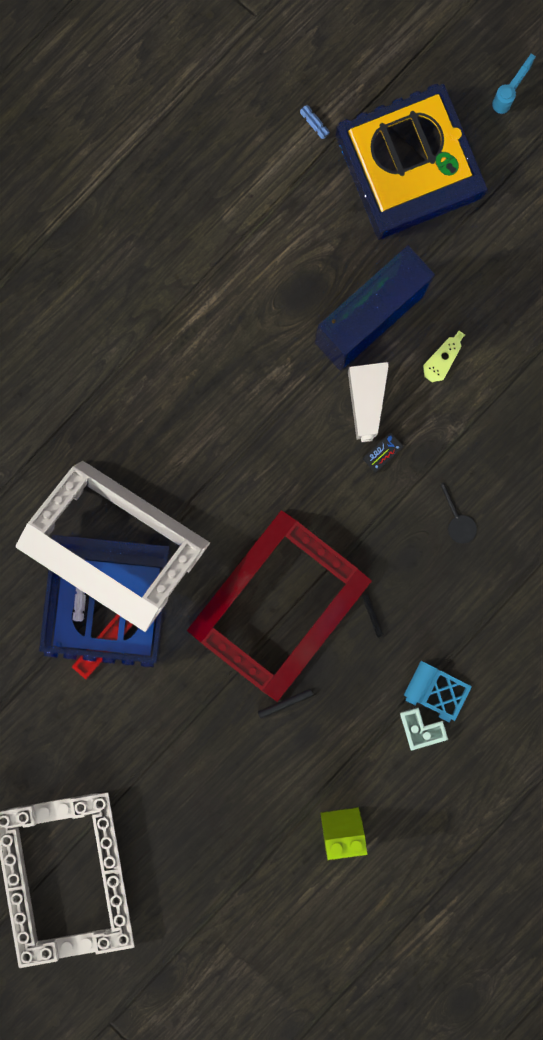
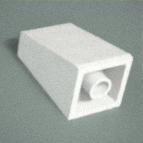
(367, 395)

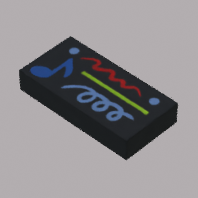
(382, 452)

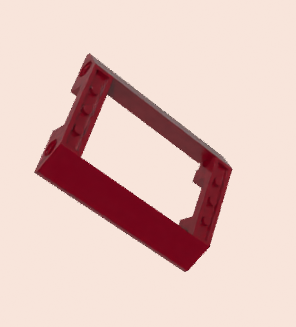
(354, 586)

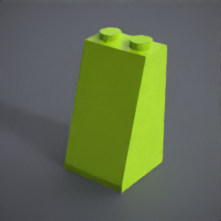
(343, 833)

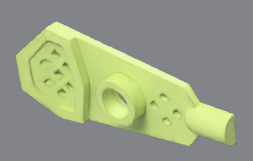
(439, 363)

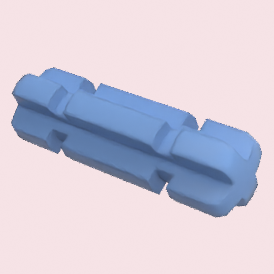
(314, 122)

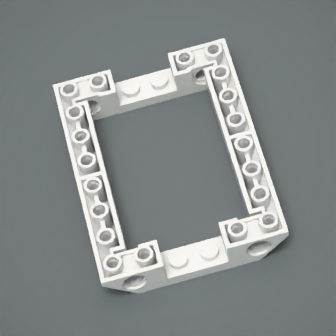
(89, 579)
(28, 948)

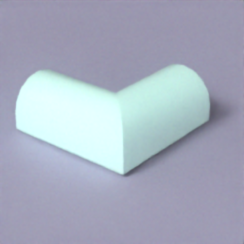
(421, 735)

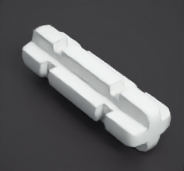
(79, 605)

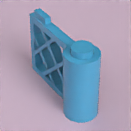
(506, 93)
(422, 685)

